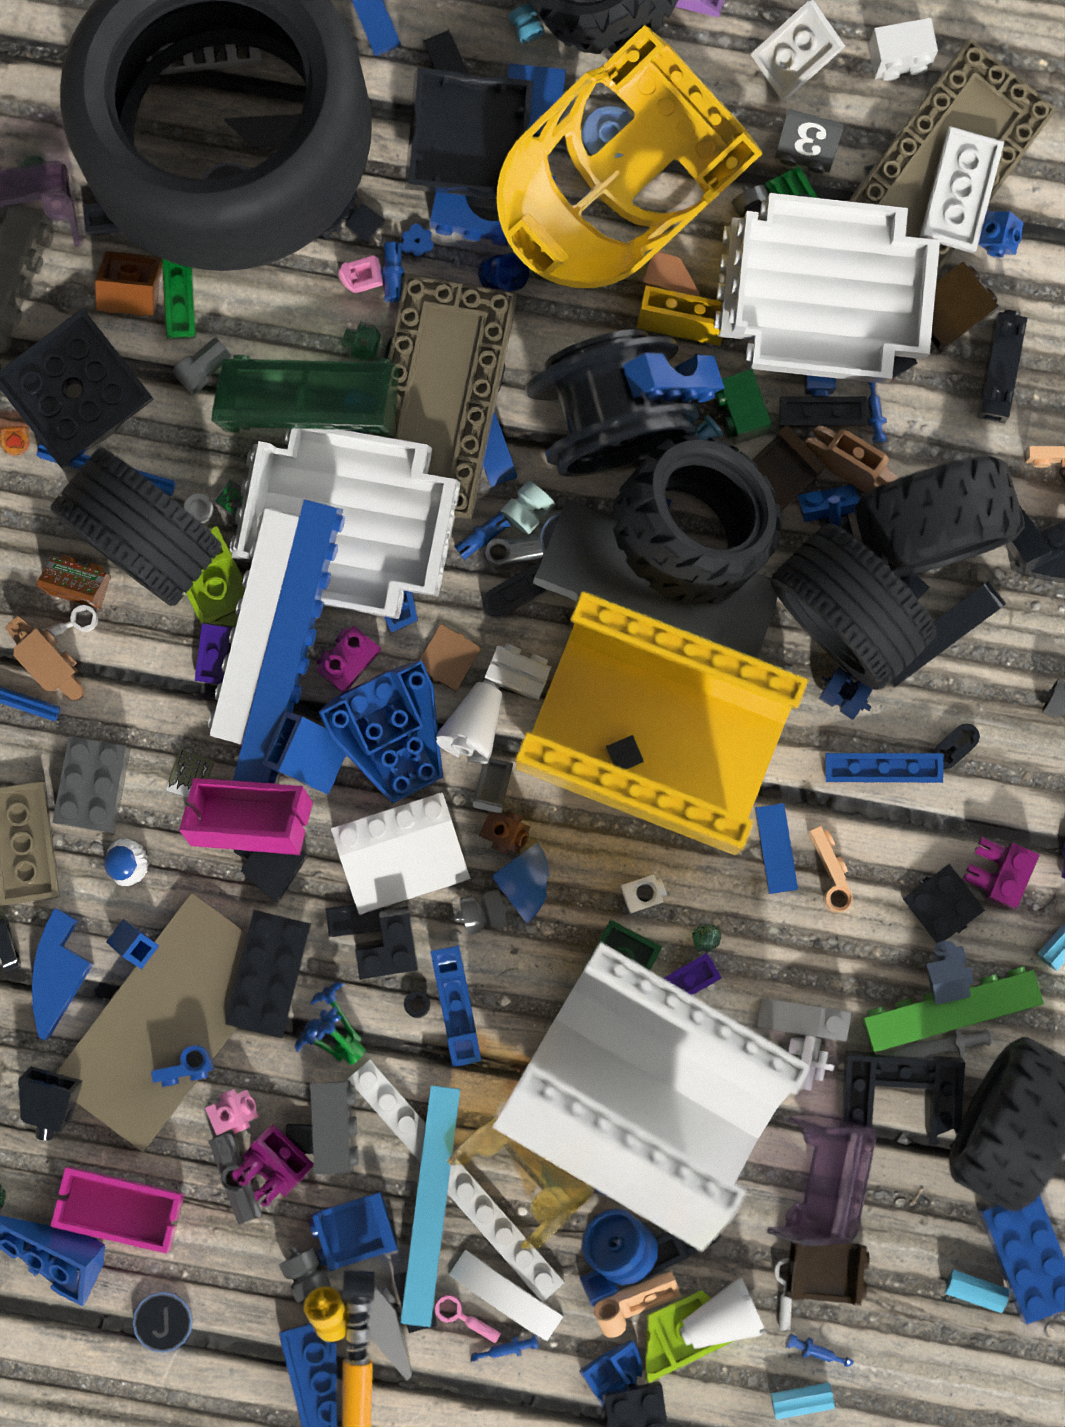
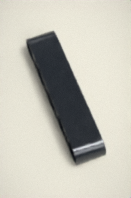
(955, 625)

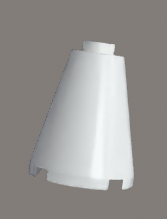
(473, 724)
(723, 1318)

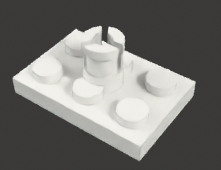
(797, 50)

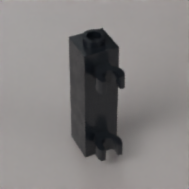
(1002, 366)

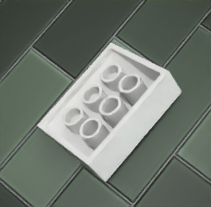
(400, 853)

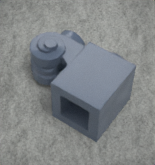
(947, 975)

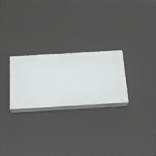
(961, 189)

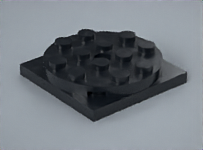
(67, 356)

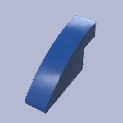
(56, 973)

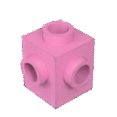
(232, 1112)

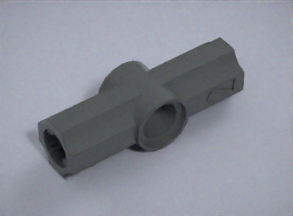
(229, 1158)

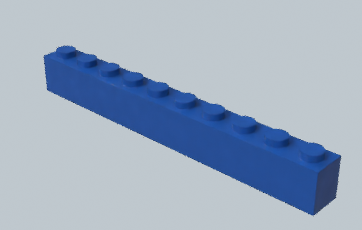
(290, 635)

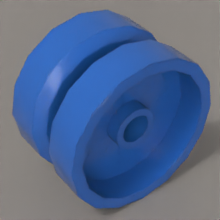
(619, 1246)

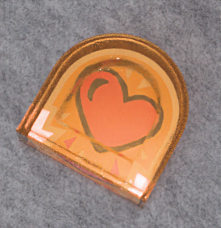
(15, 439)

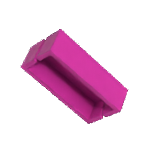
(246, 816)
(118, 1209)

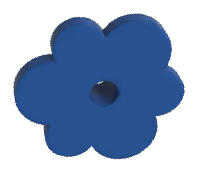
(417, 233)

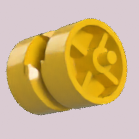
(327, 1313)

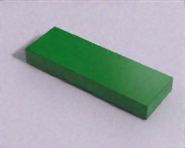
(179, 301)

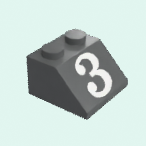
(809, 141)

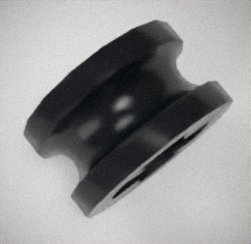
(421, 1012)

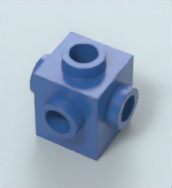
(1001, 233)

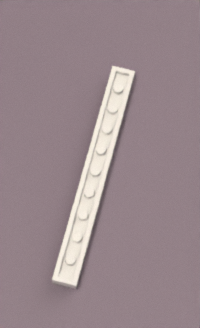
(462, 1186)

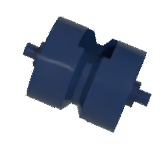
(845, 693)

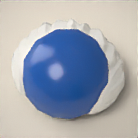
(126, 862)

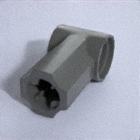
(196, 369)
(518, 550)

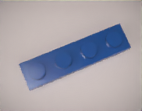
(884, 767)

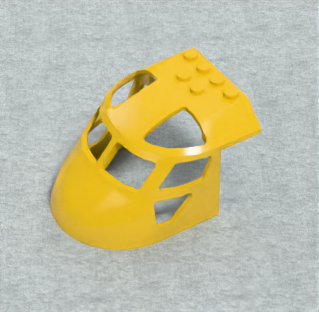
(672, 121)

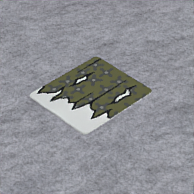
(185, 769)

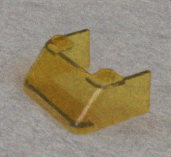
(560, 1190)

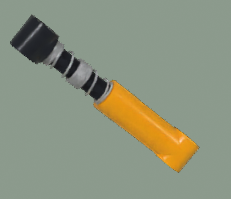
(358, 1367)

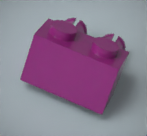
(347, 659)
(1011, 877)
(277, 1162)

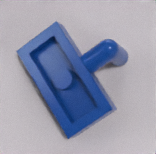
(828, 504)

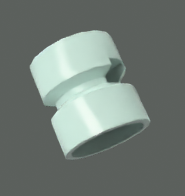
(528, 507)

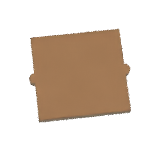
(449, 657)

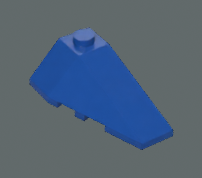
(59, 1255)

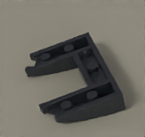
(1038, 548)
(939, 1074)

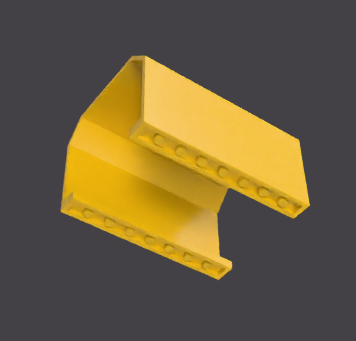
(693, 707)

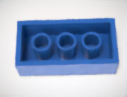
(1027, 1258)

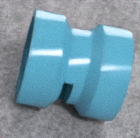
(526, 24)

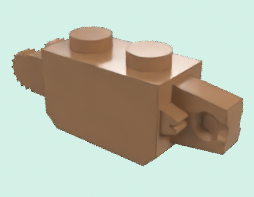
(851, 458)
(43, 660)

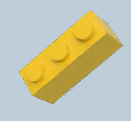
(679, 315)

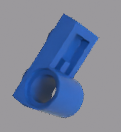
(170, 1075)

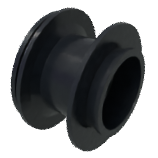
(602, 416)

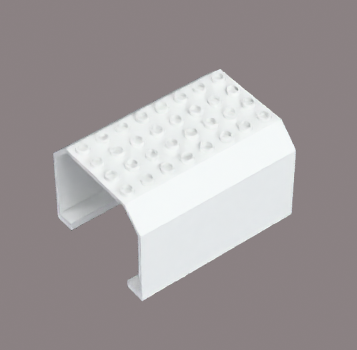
(650, 1097)

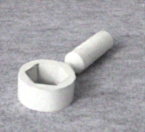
(59, 628)
(785, 1302)

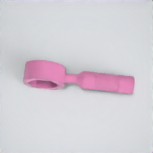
(471, 1322)

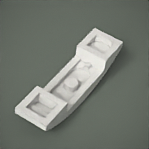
(505, 1295)

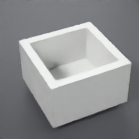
(902, 49)

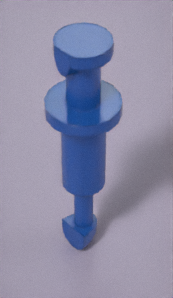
(876, 415)
(508, 1348)
(809, 1348)

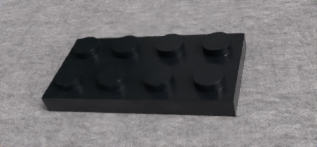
(268, 974)

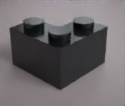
(392, 954)

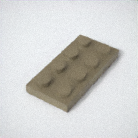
(26, 846)

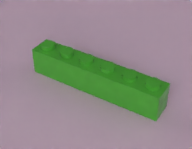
(925, 1018)

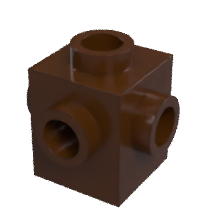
(505, 831)

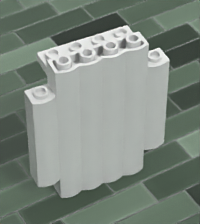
(827, 288)
(391, 507)

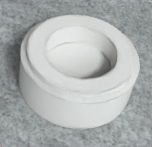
(199, 507)

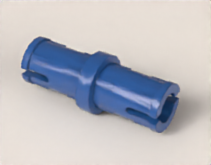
(392, 271)
(482, 535)

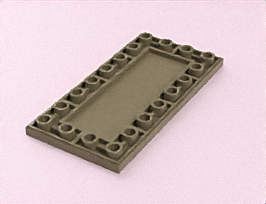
(969, 95)
(450, 365)
(153, 1018)

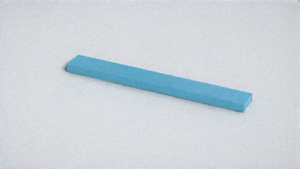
(430, 1206)

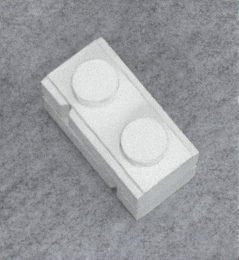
(518, 672)

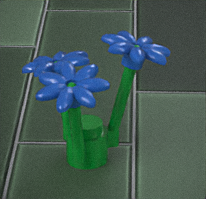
(347, 1046)

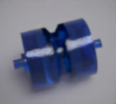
(503, 272)

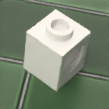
(629, 893)

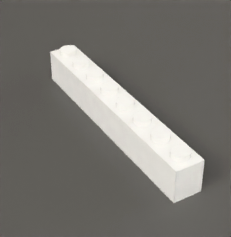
(254, 624)

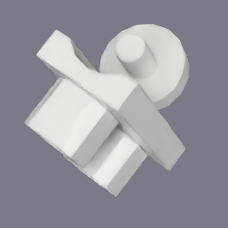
(809, 1050)

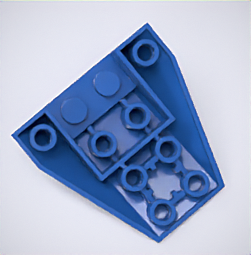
(389, 730)

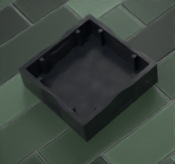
(463, 131)

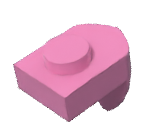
(361, 274)

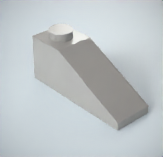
(804, 1019)
(387, 1331)

